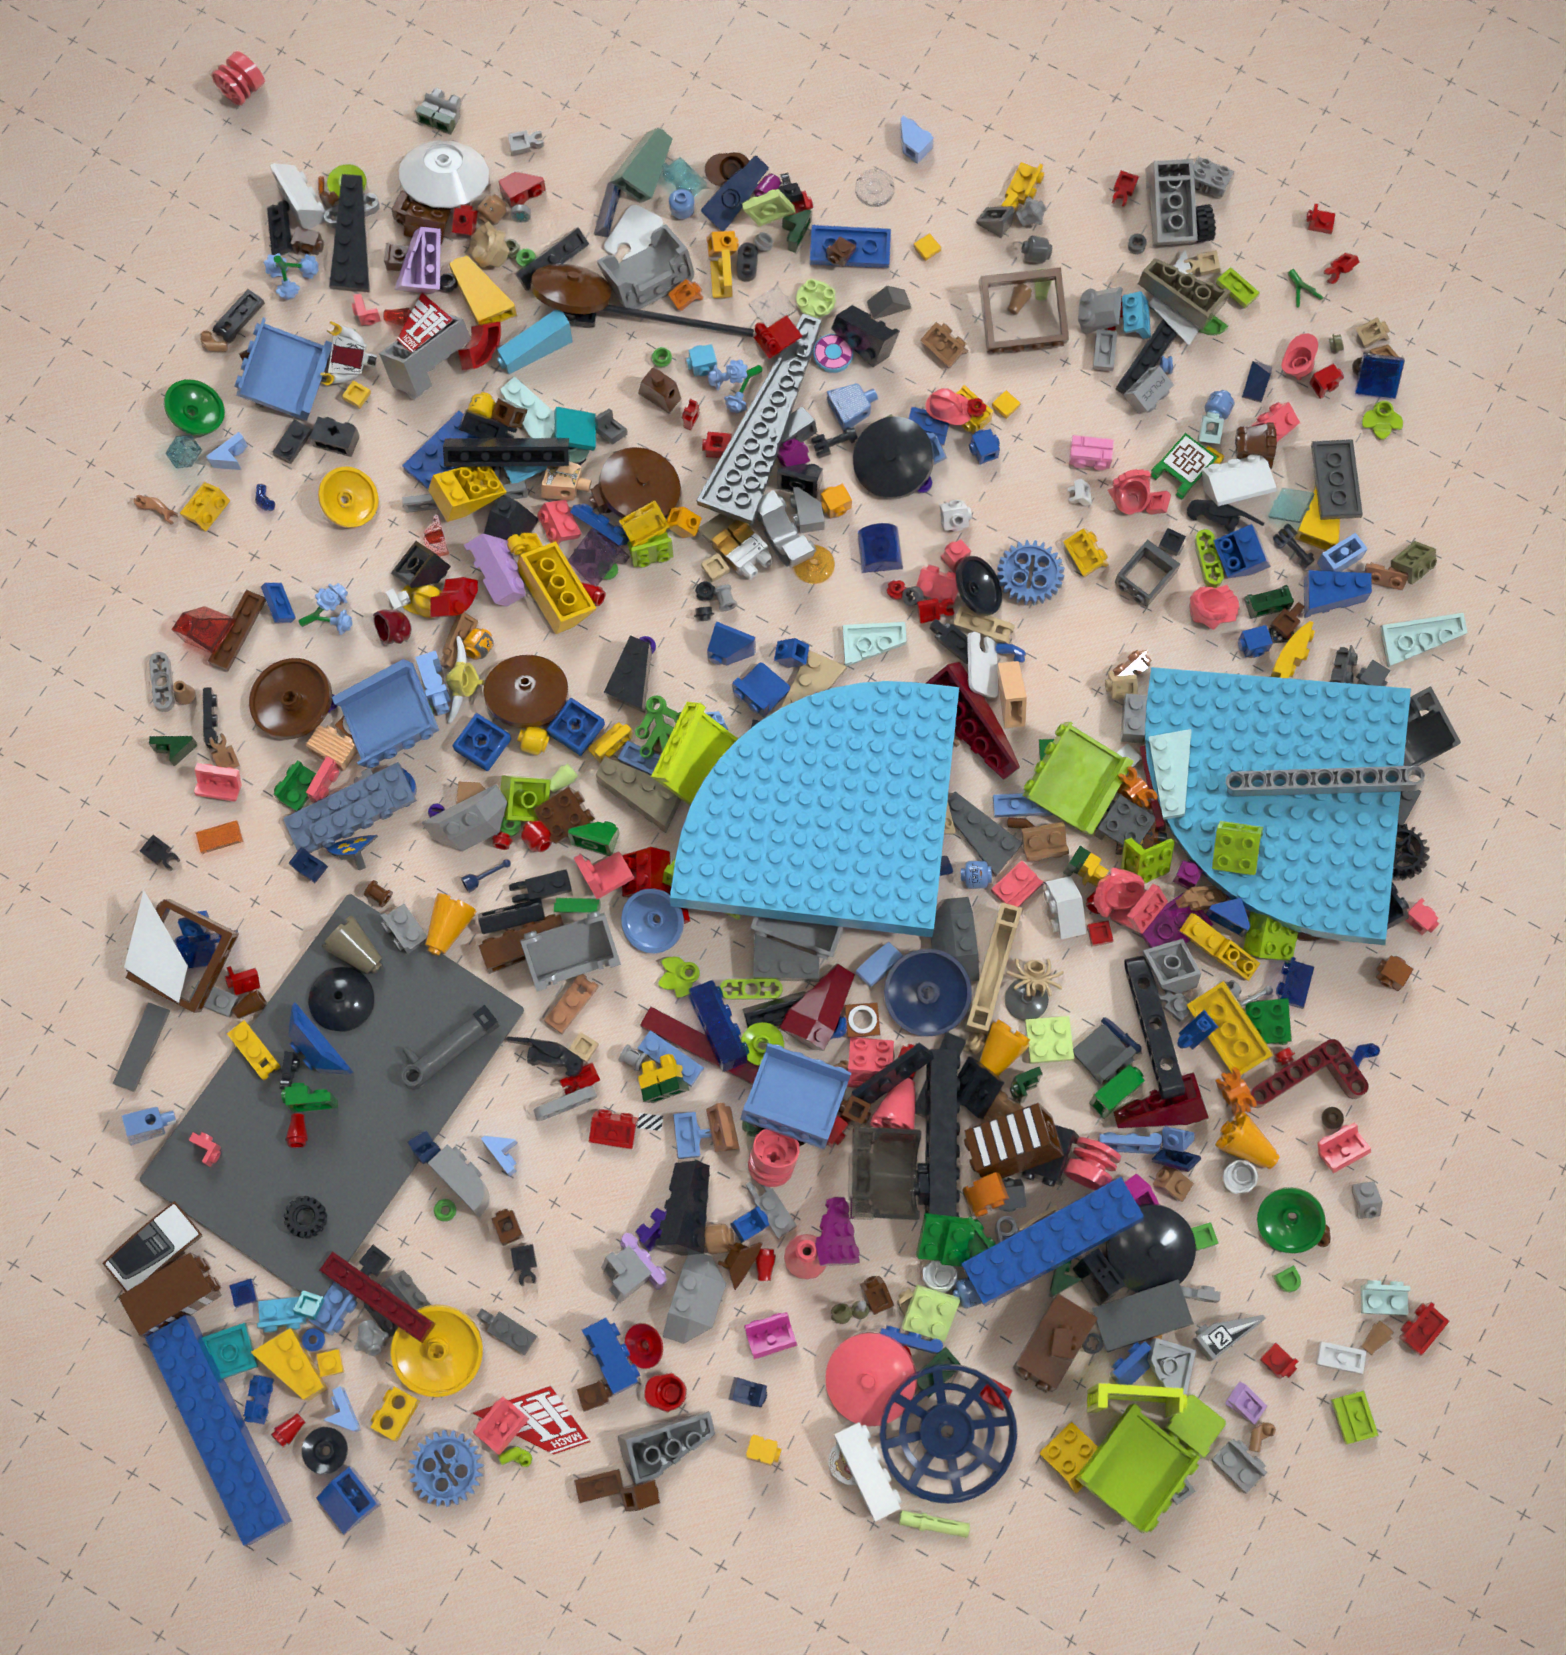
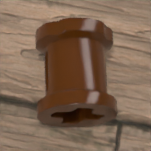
(378, 893)

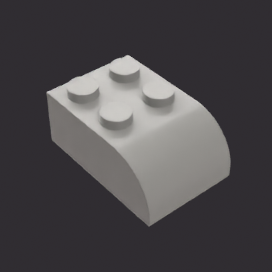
(462, 1178)

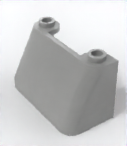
(650, 272)
(813, 936)
(570, 950)

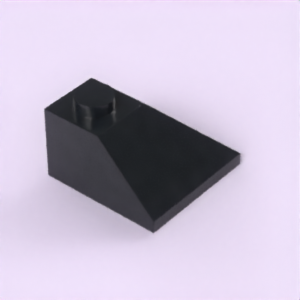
(804, 476)
(509, 518)
(418, 568)

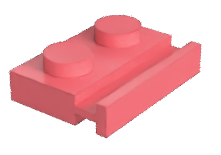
(325, 776)
(1017, 885)

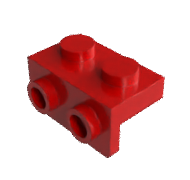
(1423, 1328)

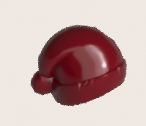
(392, 626)

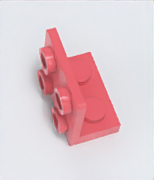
(606, 874)
(1143, 912)
(868, 1058)

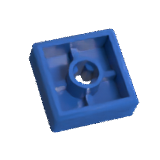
(574, 714)
(480, 729)

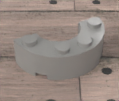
(781, 533)

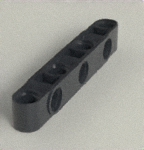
(1157, 1040)

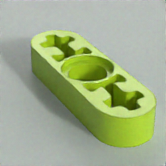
(1206, 567)
(767, 994)

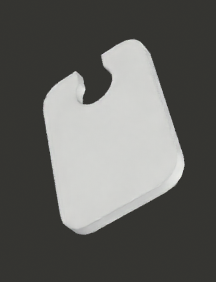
(633, 230)
(982, 666)

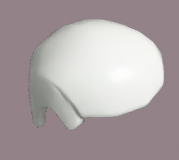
(1240, 1176)
(939, 1277)

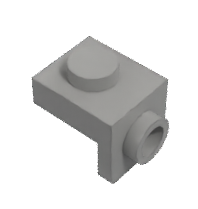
(1367, 1199)

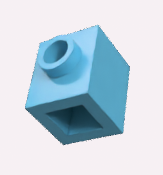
(701, 360)

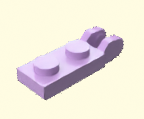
(658, 1275)

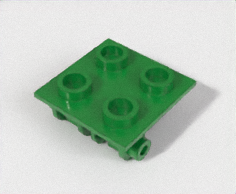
(1271, 1020)

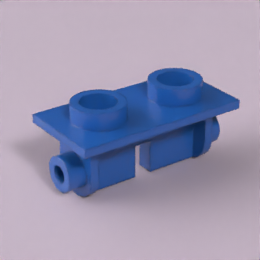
(1196, 1031)
(261, 1389)

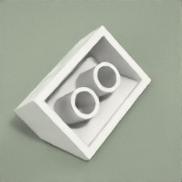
(298, 195)
(1238, 480)

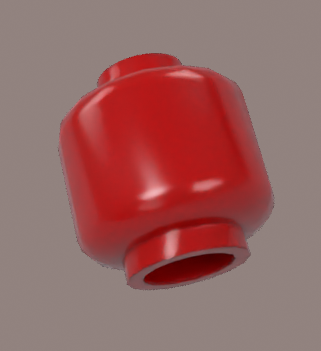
(536, 836)

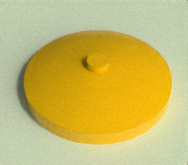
(446, 1357)

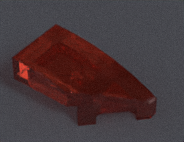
(435, 539)

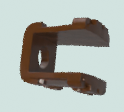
(1257, 441)

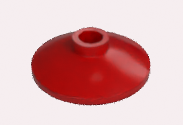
(636, 1343)

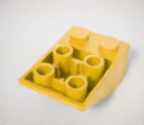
(465, 490)

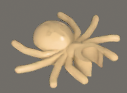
(1035, 975)

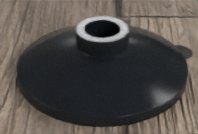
(314, 1444)

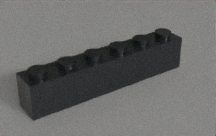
(506, 452)

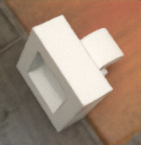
(1082, 493)
(399, 600)

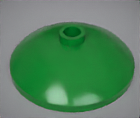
(199, 400)
(1287, 1233)

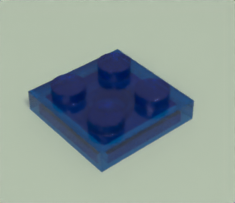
(1379, 375)

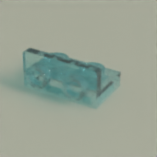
(683, 176)

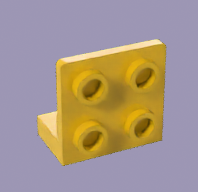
(1069, 1454)

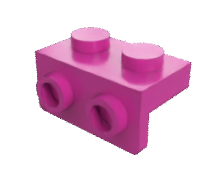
(770, 1335)

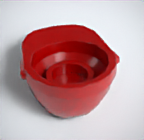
(665, 1392)

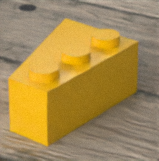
(292, 1364)

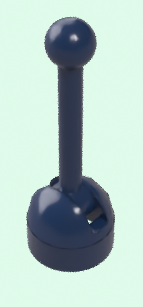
(471, 881)

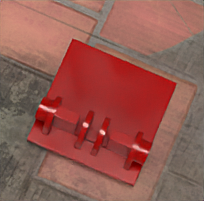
(776, 336)

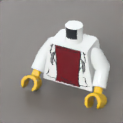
(347, 355)

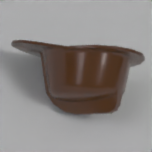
(723, 166)

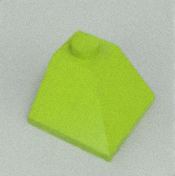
(523, 796)

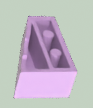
(422, 263)
(498, 568)

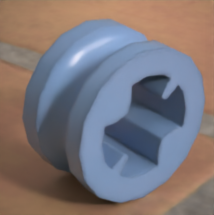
(1166, 364)

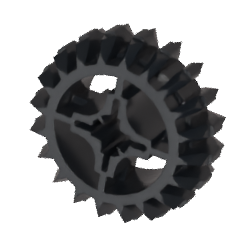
(1408, 855)

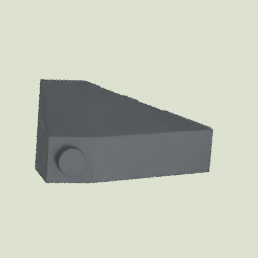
(658, 1446)

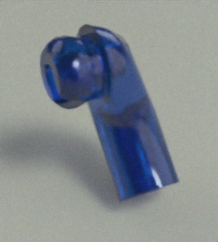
(262, 500)
(1365, 1051)

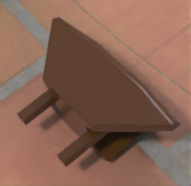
(740, 1261)

